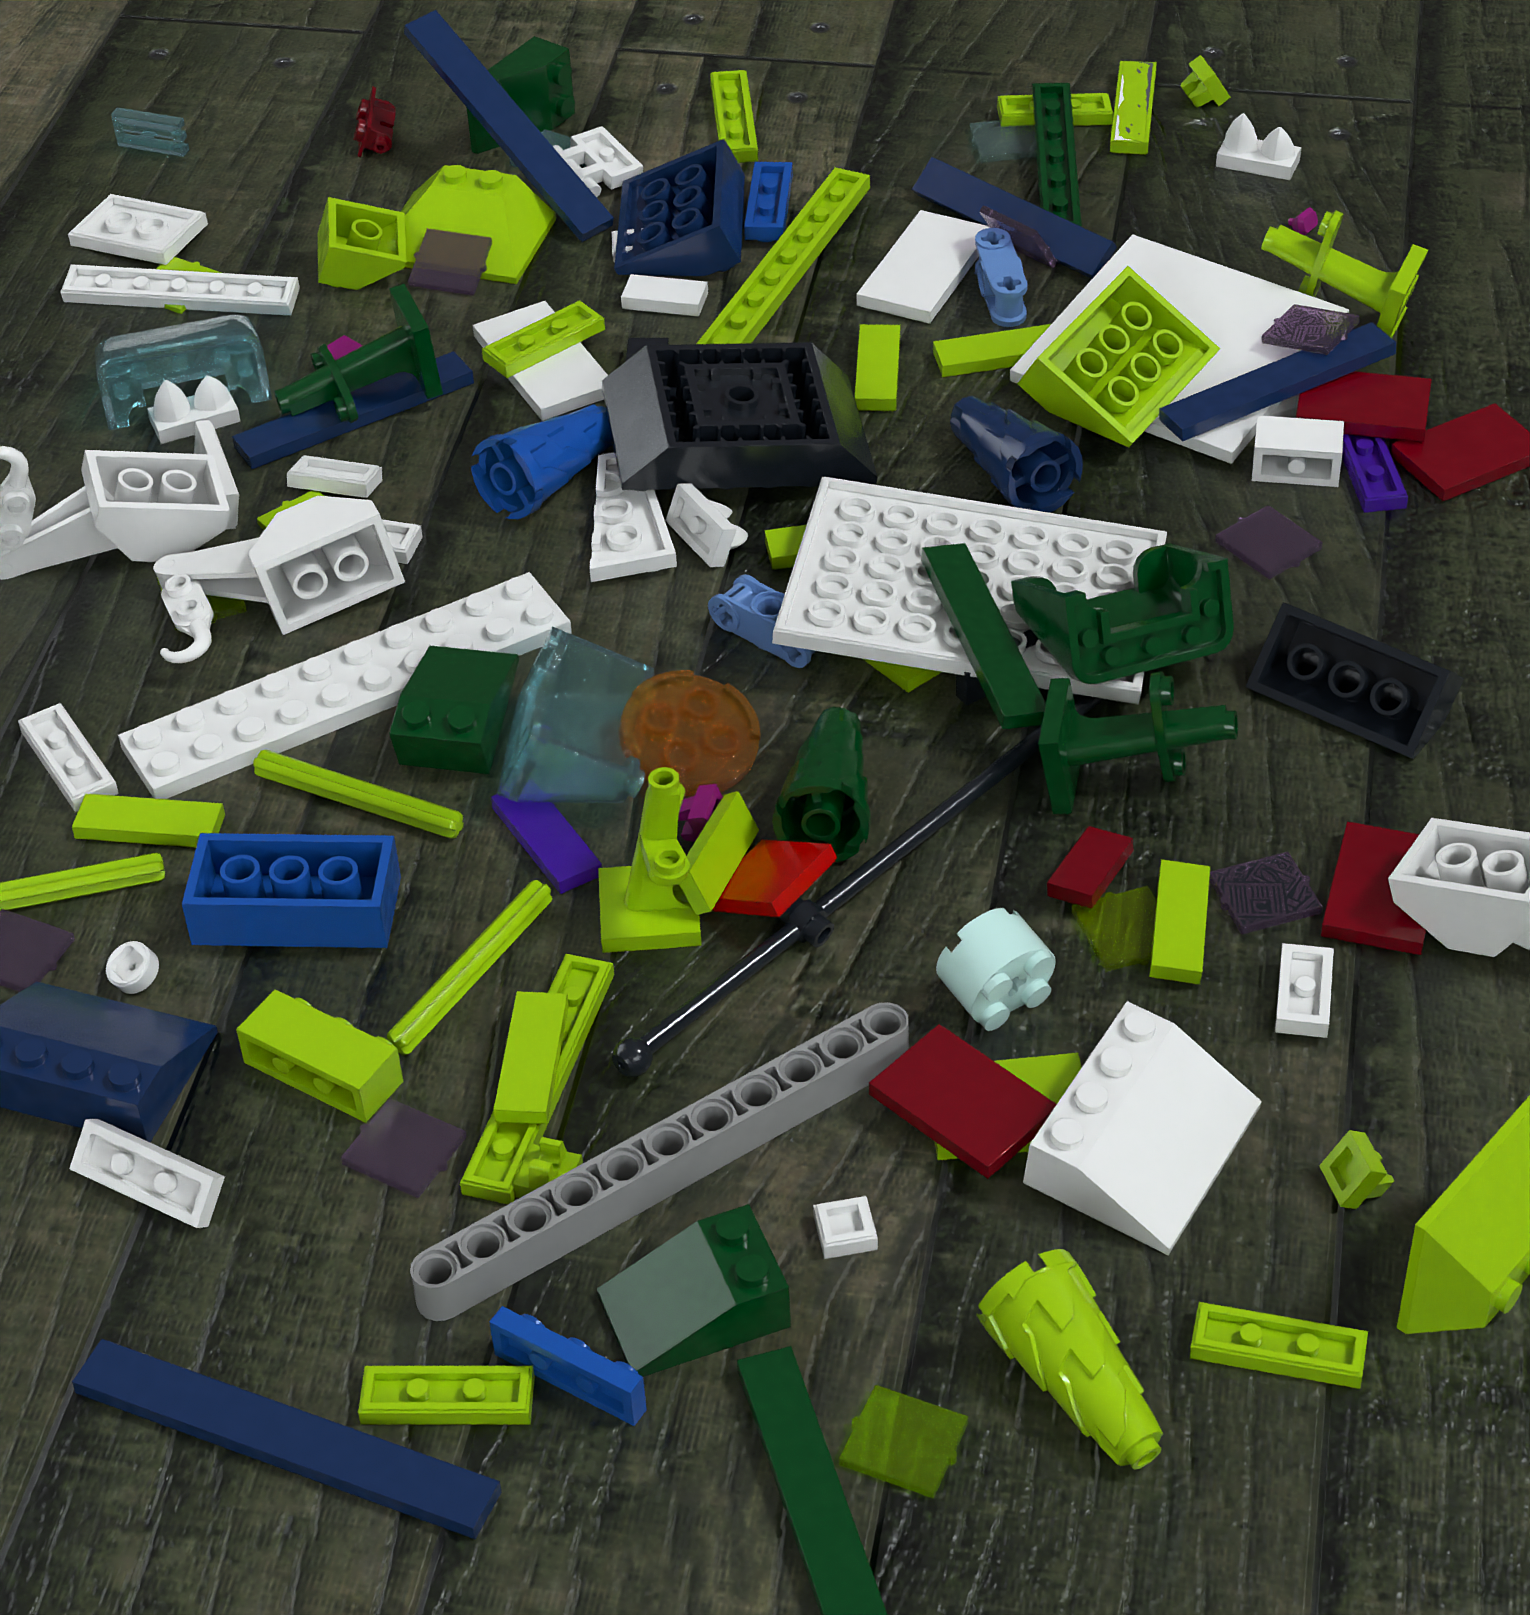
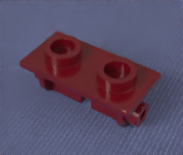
(374, 124)

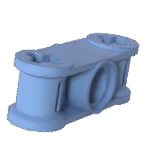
(1000, 277)
(751, 613)

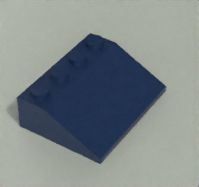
(687, 216)
(95, 1058)

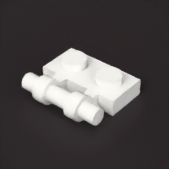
(605, 159)

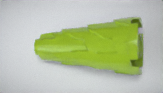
(1072, 1352)

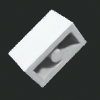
(1298, 451)

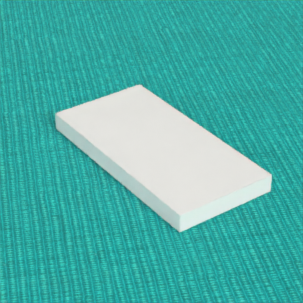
(922, 267)
(557, 383)

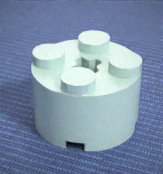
(997, 967)

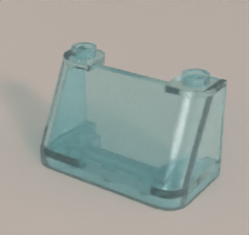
(179, 354)
(568, 726)

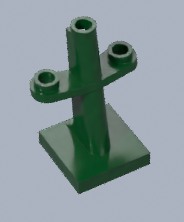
(401, 350)
(1076, 740)

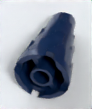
(1023, 457)

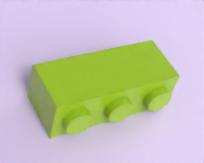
(320, 1055)

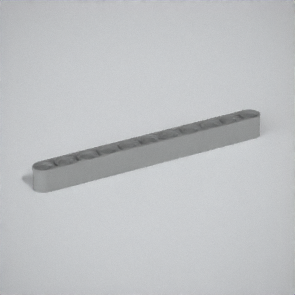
(656, 1163)

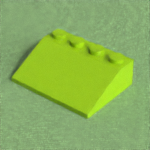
(1119, 361)

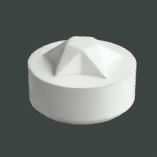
(132, 967)

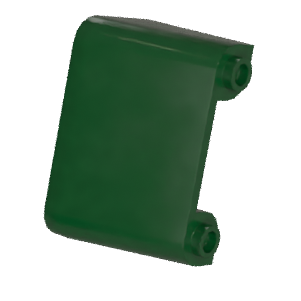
(1169, 617)

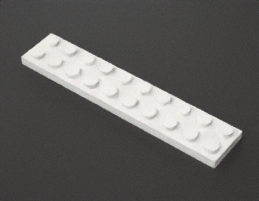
(331, 688)

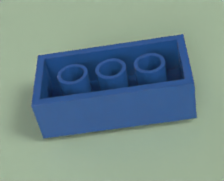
(292, 890)

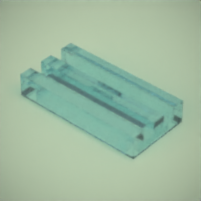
(150, 126)

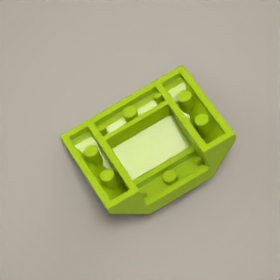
(485, 206)
(1474, 1239)

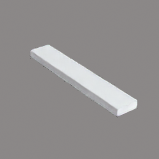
(189, 288)

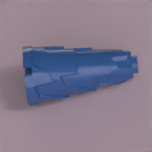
(535, 460)

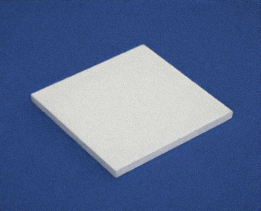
(1221, 303)

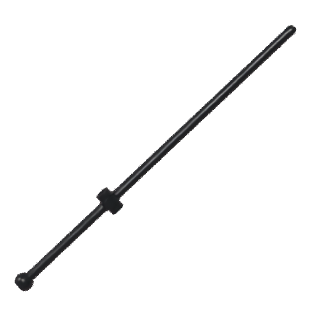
(808, 919)

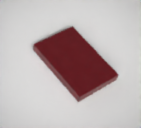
(1371, 405)
(1466, 452)
(1360, 896)
(962, 1100)

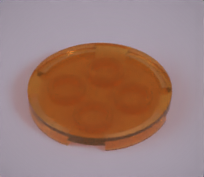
(692, 727)

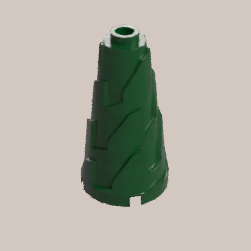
(826, 788)

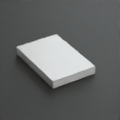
(138, 229)

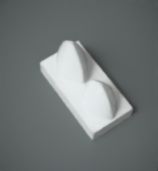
(1267, 157)
(176, 414)
(704, 525)

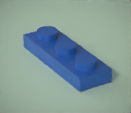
(768, 201)
(569, 1365)

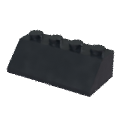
(1353, 681)

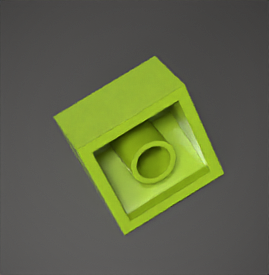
(359, 244)

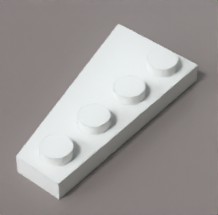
(627, 528)

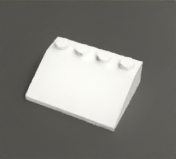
(1141, 1130)

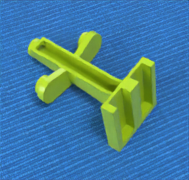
(1374, 288)
(644, 902)

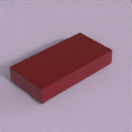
(1090, 867)

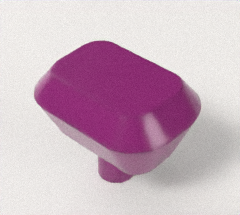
(1304, 222)

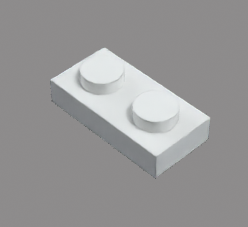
(1304, 990)

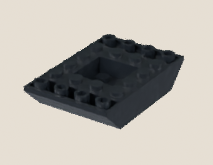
(734, 418)

